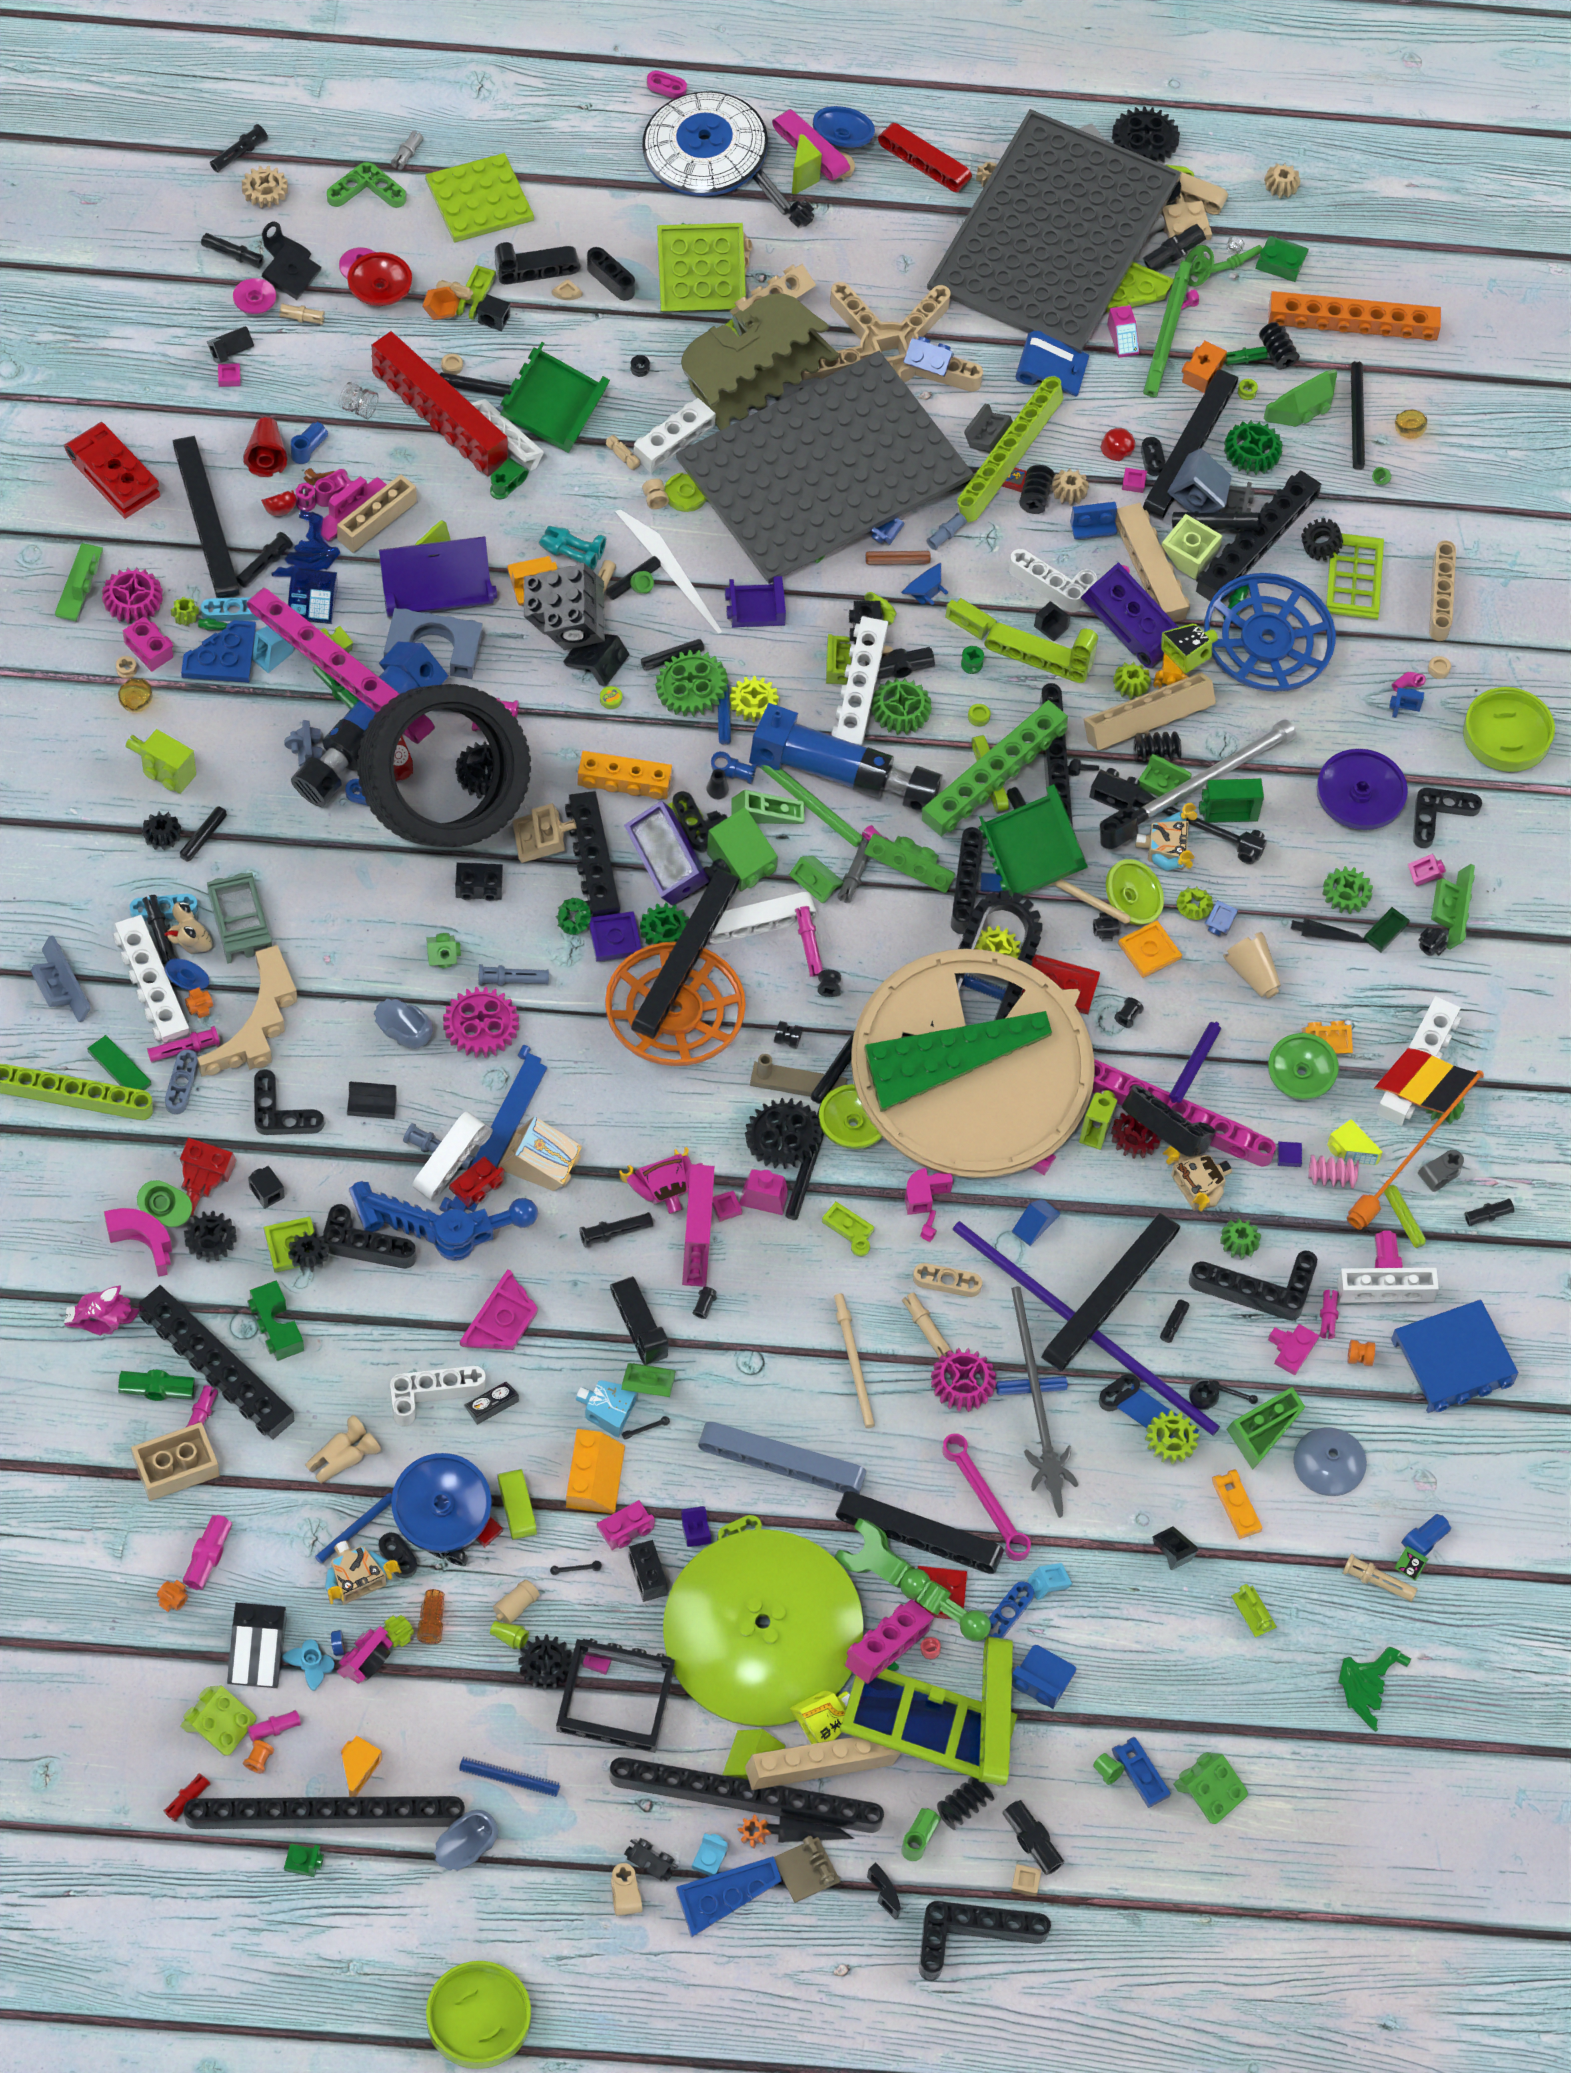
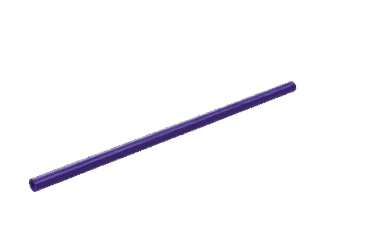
(1098, 1338)

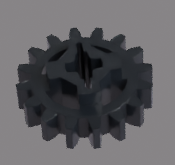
(210, 1236)
(534, 1661)

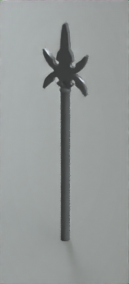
(1050, 1466)

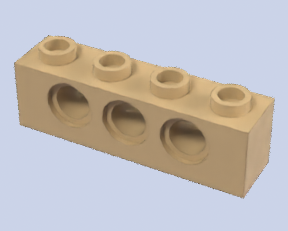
(797, 278)

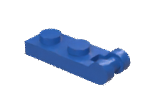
(1141, 1772)

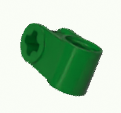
(507, 479)

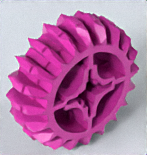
(130, 590)
(964, 1392)

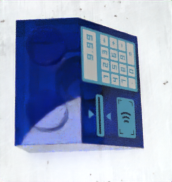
(313, 594)

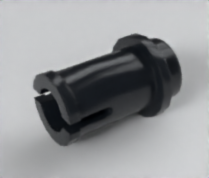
(704, 1303)

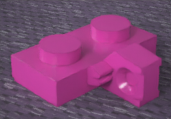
(1293, 1347)

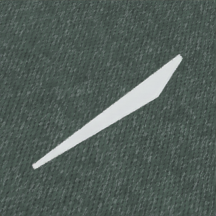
(658, 548)

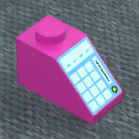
(1123, 331)

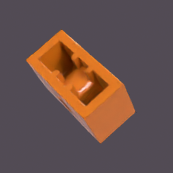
(1203, 366)

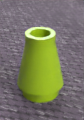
(512, 1635)

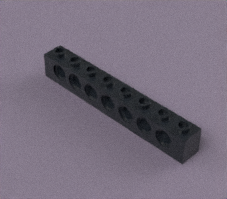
(1248, 548)
(162, 1302)

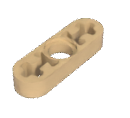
(963, 1290)

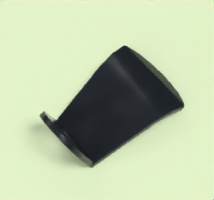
(277, 241)

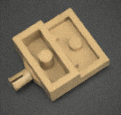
(1184, 215)
(540, 833)

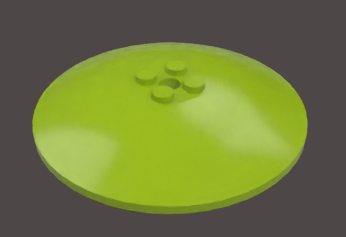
(753, 1671)

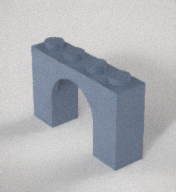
(463, 635)

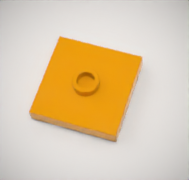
(1149, 949)

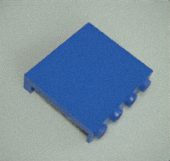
(1456, 1355)

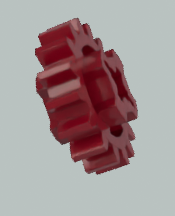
(1131, 1140)

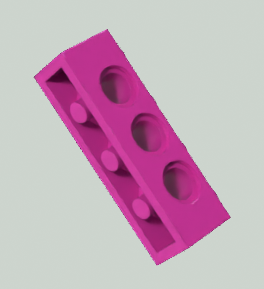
(888, 1640)

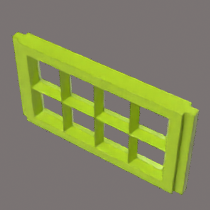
(1352, 609)

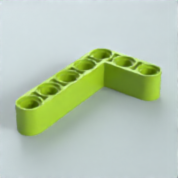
(1043, 654)

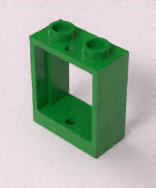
(1232, 800)

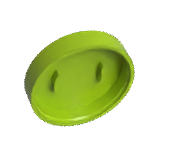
(1508, 729)
(478, 2014)

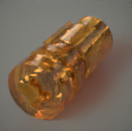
(431, 1613)

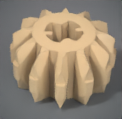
(1282, 180)
(1070, 486)

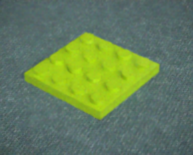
(479, 197)
(700, 266)

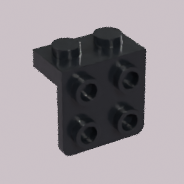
(601, 658)

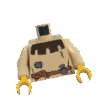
(1198, 1178)

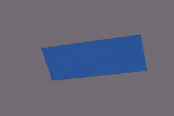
(1144, 1407)

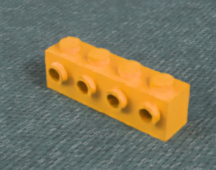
(624, 775)

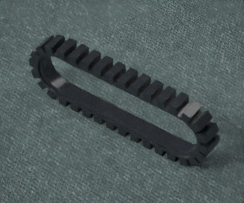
(1028, 948)

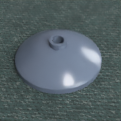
(1325, 1473)

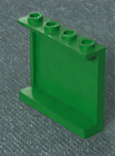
(552, 399)
(1033, 845)

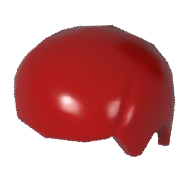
(1117, 444)
(280, 504)

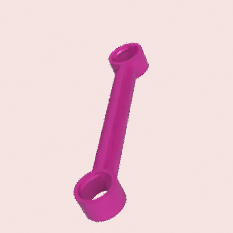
(986, 1497)

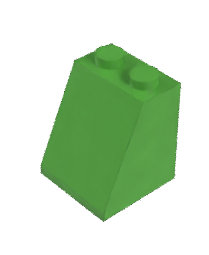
(742, 848)

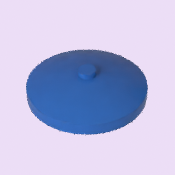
(441, 1502)

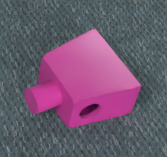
(764, 1192)

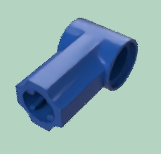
(307, 442)
(1427, 1535)

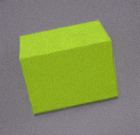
(806, 165)
(744, 1746)

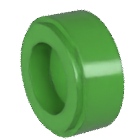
(642, 582)

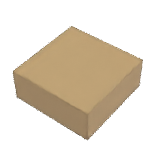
(1026, 1880)

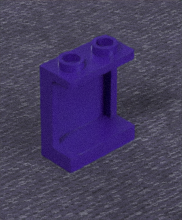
(756, 604)

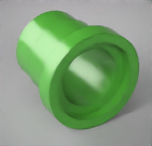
(1108, 1768)

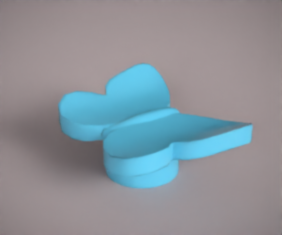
(310, 1661)

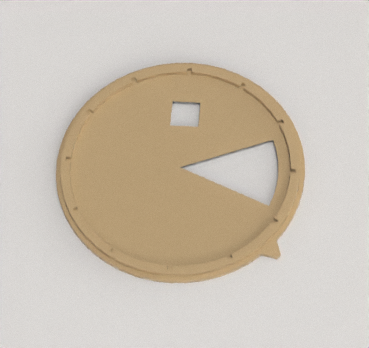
(1000, 1112)

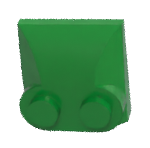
(1282, 258)

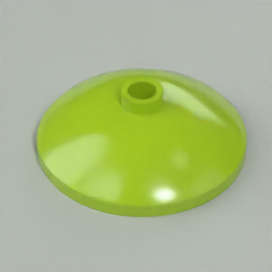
(1135, 891)
(838, 1111)

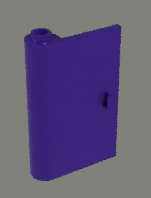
(438, 582)

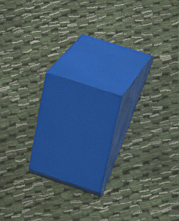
(1035, 1221)

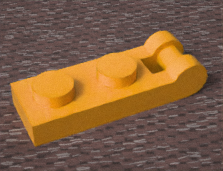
(1237, 1504)

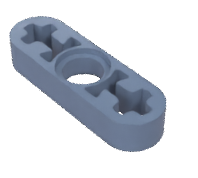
(183, 1091)

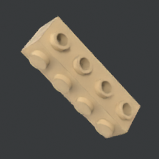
(376, 513)

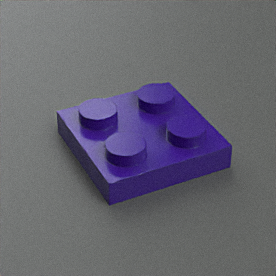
(614, 936)

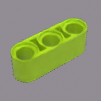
(517, 1504)

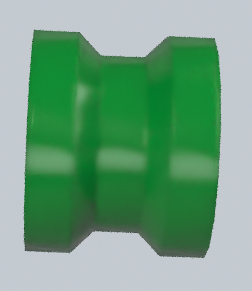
(975, 664)

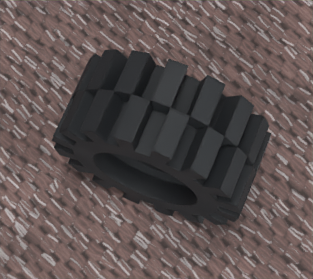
(1322, 529)

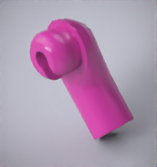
(1409, 679)

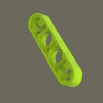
(998, 798)

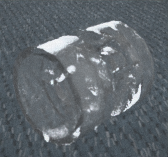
(361, 401)

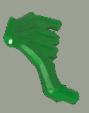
(1364, 1685)

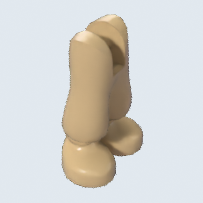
(341, 1453)

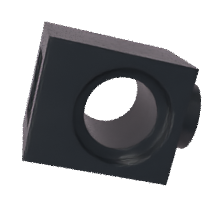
(493, 312)
(266, 1186)

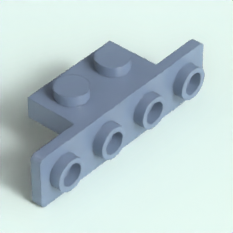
(59, 982)

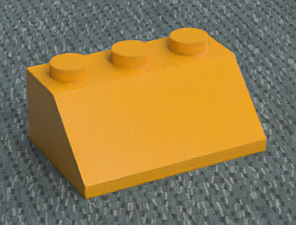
(595, 1472)

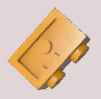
(1337, 1035)

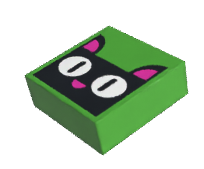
(1411, 1563)

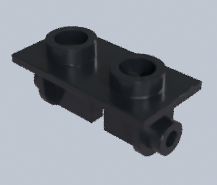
(643, 1852)

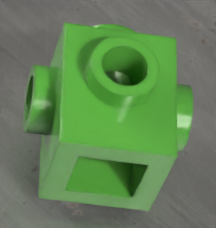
(435, 949)

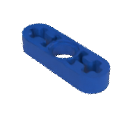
(1019, 1608)

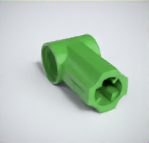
(920, 1833)

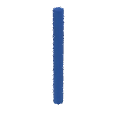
(355, 1527)

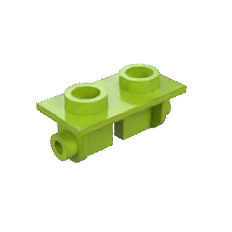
(1253, 1610)

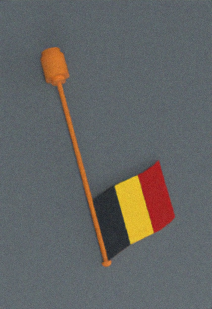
(1428, 1084)

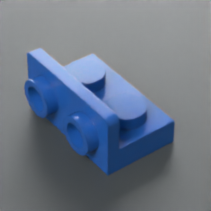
(1093, 520)

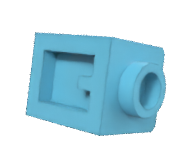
(1049, 1579)
(710, 1854)

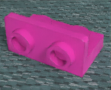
(626, 1525)

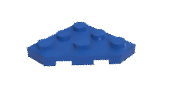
(223, 655)

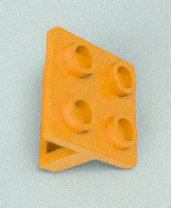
(519, 570)

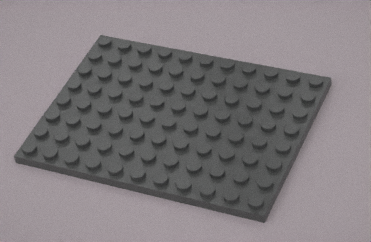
(1055, 230)
(824, 466)

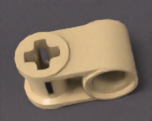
(625, 1894)

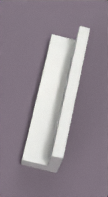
(518, 443)

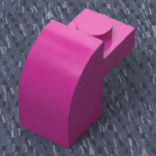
(922, 1187)

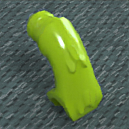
(887, 609)

